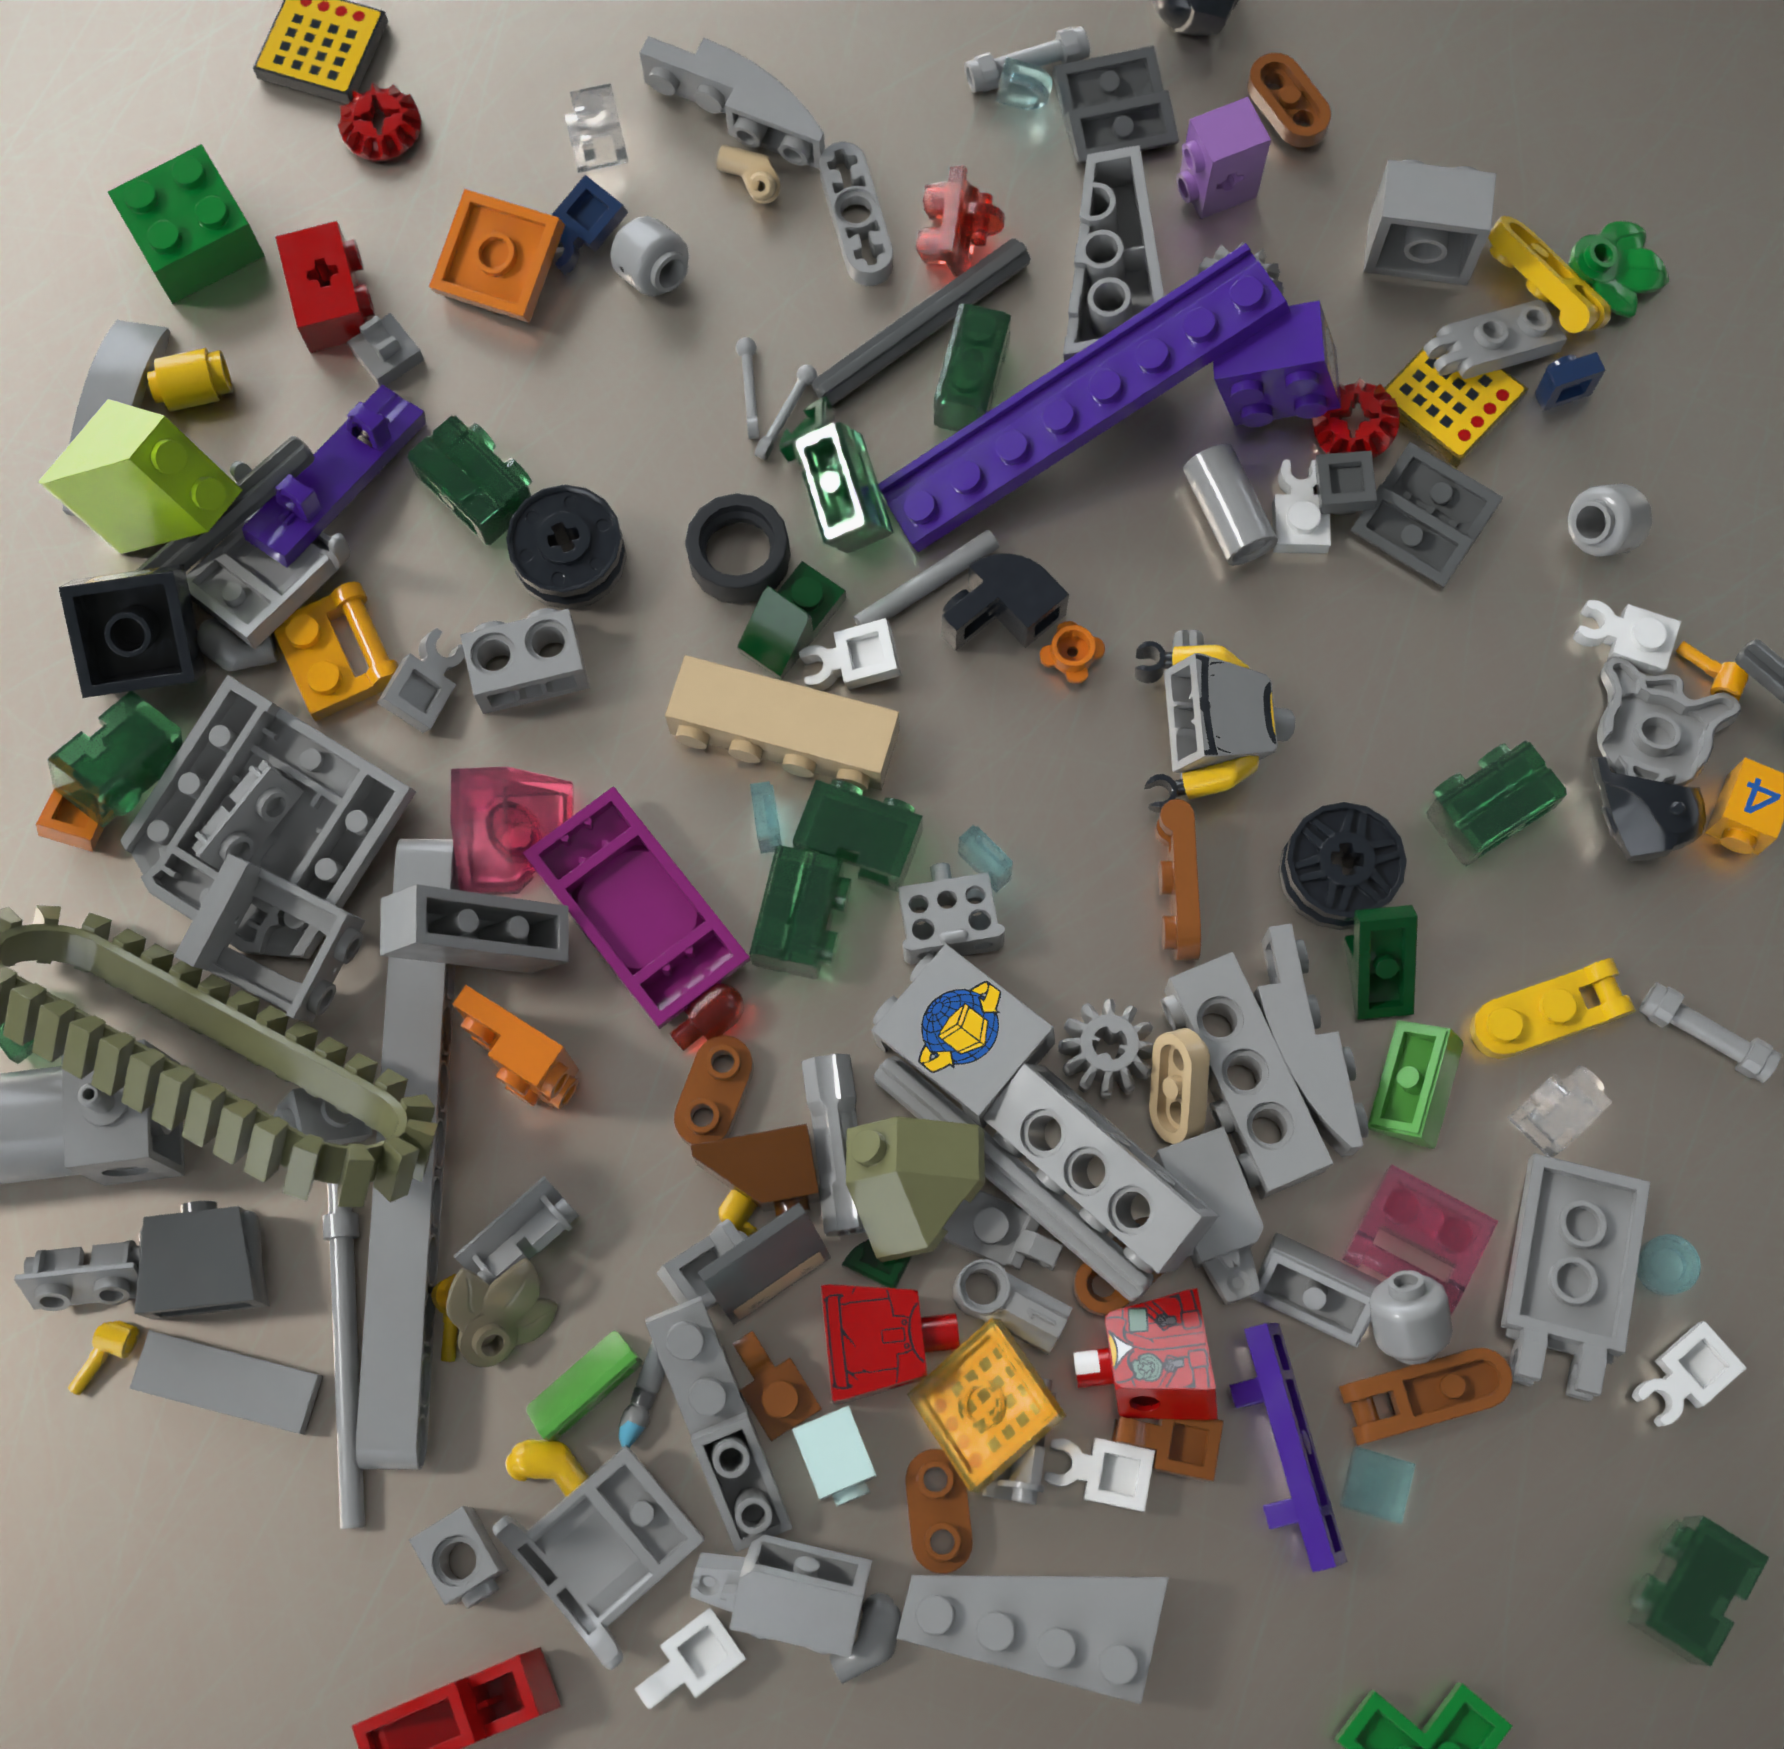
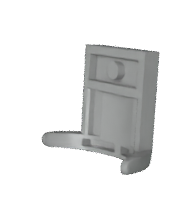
(254, 591)
(603, 1547)

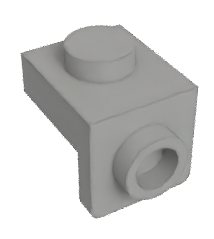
(321, 1119)
(681, 1272)

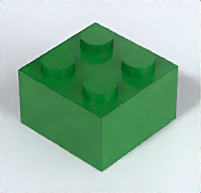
(186, 223)

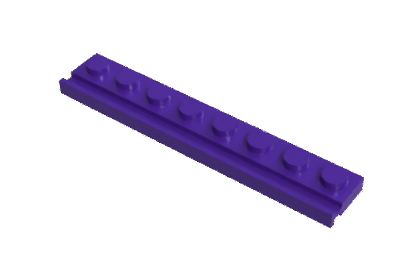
(1083, 397)

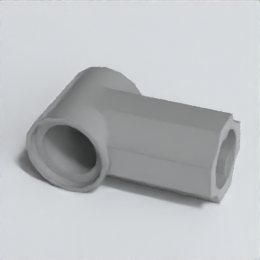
(1022, 1308)

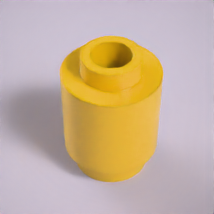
(190, 379)

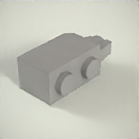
(1214, 1175)
(788, 1593)

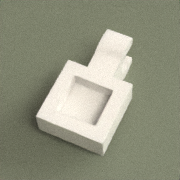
(697, 1656)

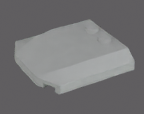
(317, 845)

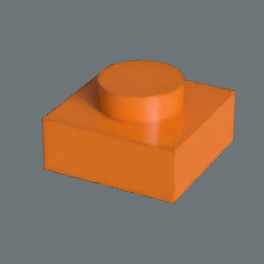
(67, 824)

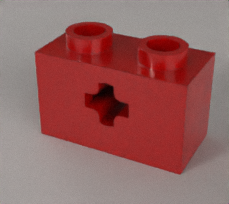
(324, 285)

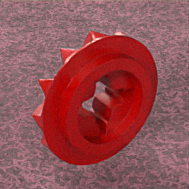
(399, 129)
(1373, 435)

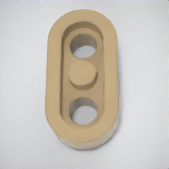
(1179, 1085)

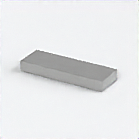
(226, 1382)

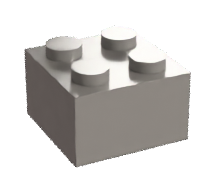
(1429, 221)

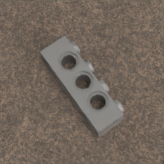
(1223, 990)
(1176, 1214)

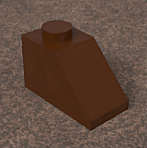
(766, 1167)

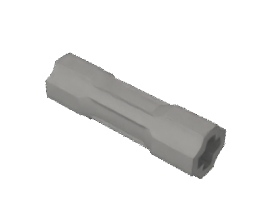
(833, 1111)

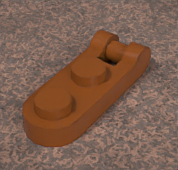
(1180, 880)
(1429, 1393)

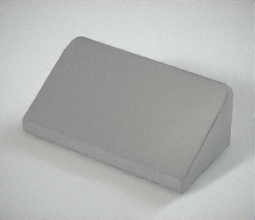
(1316, 1289)

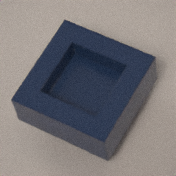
(1569, 380)

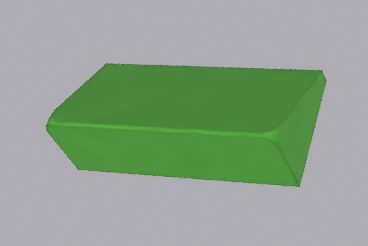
(1416, 1083)
(583, 1386)

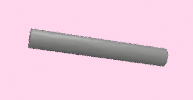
(929, 579)

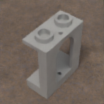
(221, 914)

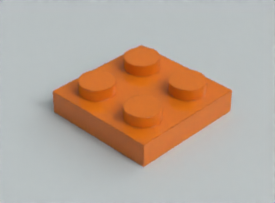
(497, 255)

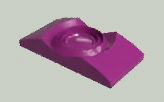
(636, 907)

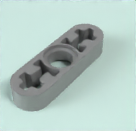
(862, 193)

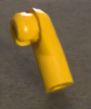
(546, 1461)

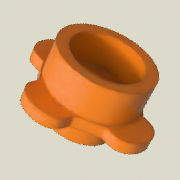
(1072, 636)

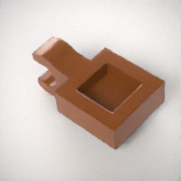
(777, 1393)
(1180, 1445)

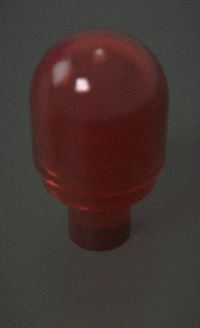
(710, 1015)

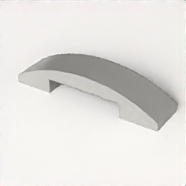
(120, 370)

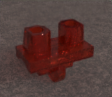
(966, 221)

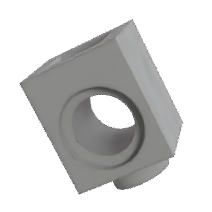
(434, 1549)

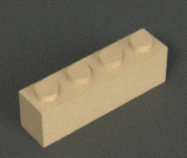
(782, 723)

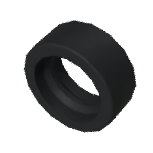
(732, 510)

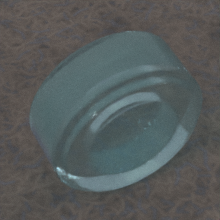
(1668, 1265)

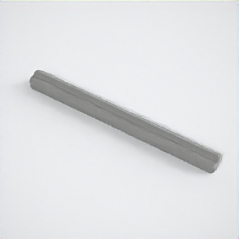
(1020, 1184)

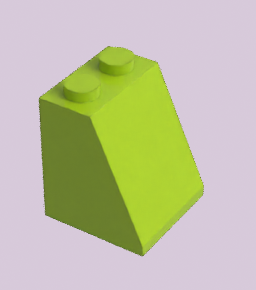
(139, 480)

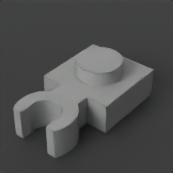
(418, 686)

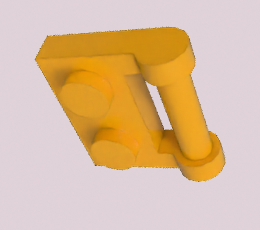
(320, 660)

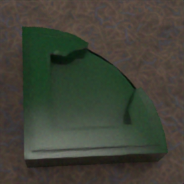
(818, 416)
(865, 1264)

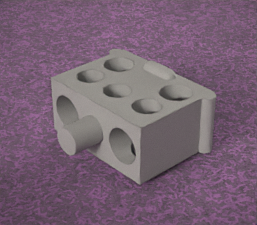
(949, 926)

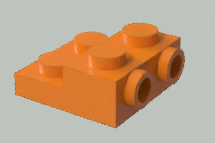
(527, 1059)

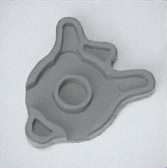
(1655, 728)

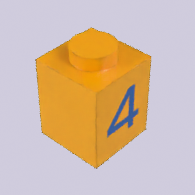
(1749, 808)

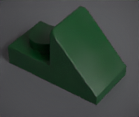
(790, 619)
(1383, 961)

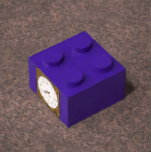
(1281, 370)

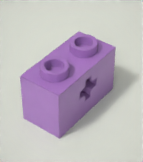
(1223, 158)

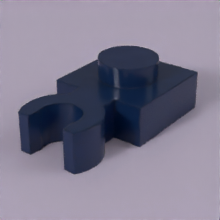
(588, 218)

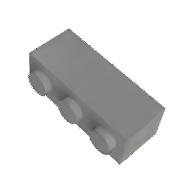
(473, 929)

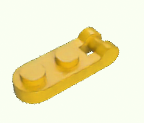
(1548, 276)
(1549, 1011)

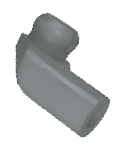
(875, 1638)

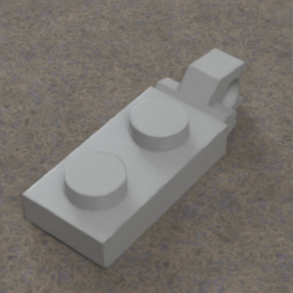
(1000, 1233)

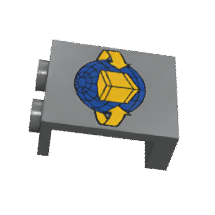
(962, 1031)

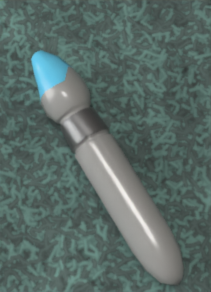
(637, 1413)

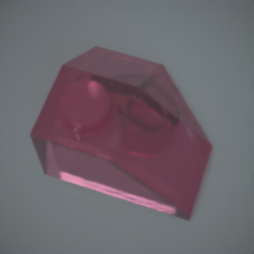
(498, 818)

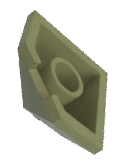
(911, 1180)

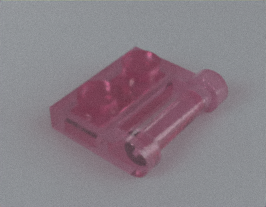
(1426, 1221)

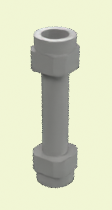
(1069, 46)
(1753, 1058)

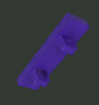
(336, 476)
(1309, 1496)

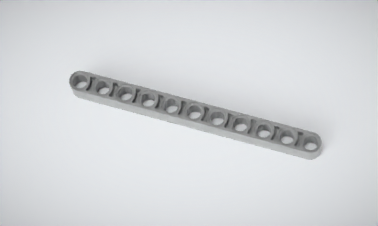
(407, 1231)

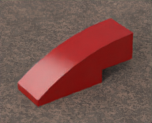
(466, 1708)

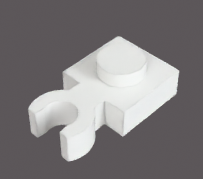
(1298, 516)
(1636, 635)
(861, 656)
(1694, 1368)
(1113, 1472)

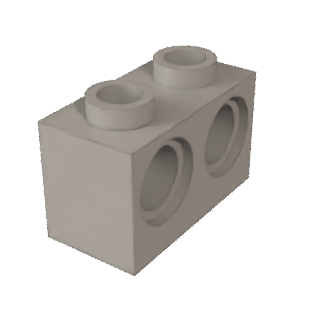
(527, 674)

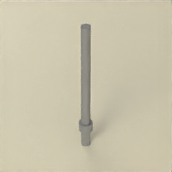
(340, 1229)

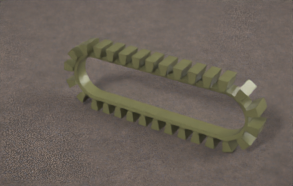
(232, 1022)

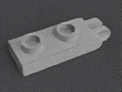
(1496, 340)

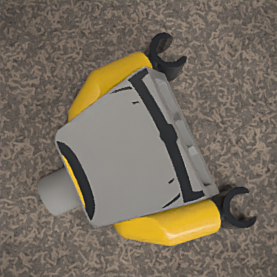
(1217, 718)

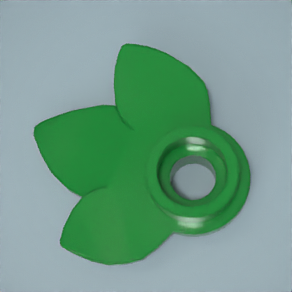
(1619, 265)

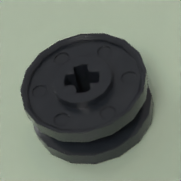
(560, 517)
(1363, 842)

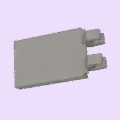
(1573, 1270)

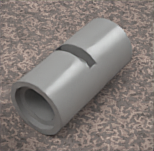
(1230, 504)

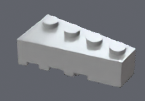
(1115, 249)
(1054, 1627)

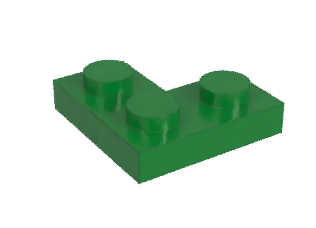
(1458, 1723)

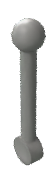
(746, 349)
(805, 377)

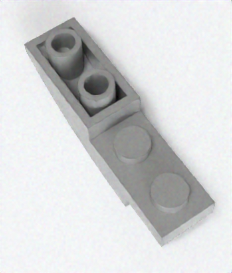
(755, 102)
(1315, 1061)
(718, 1423)

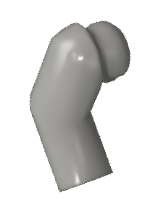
(230, 651)

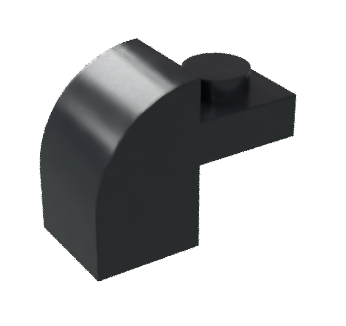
(1006, 589)

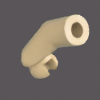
(755, 170)

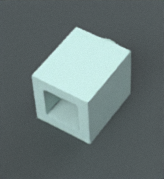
(835, 1456)

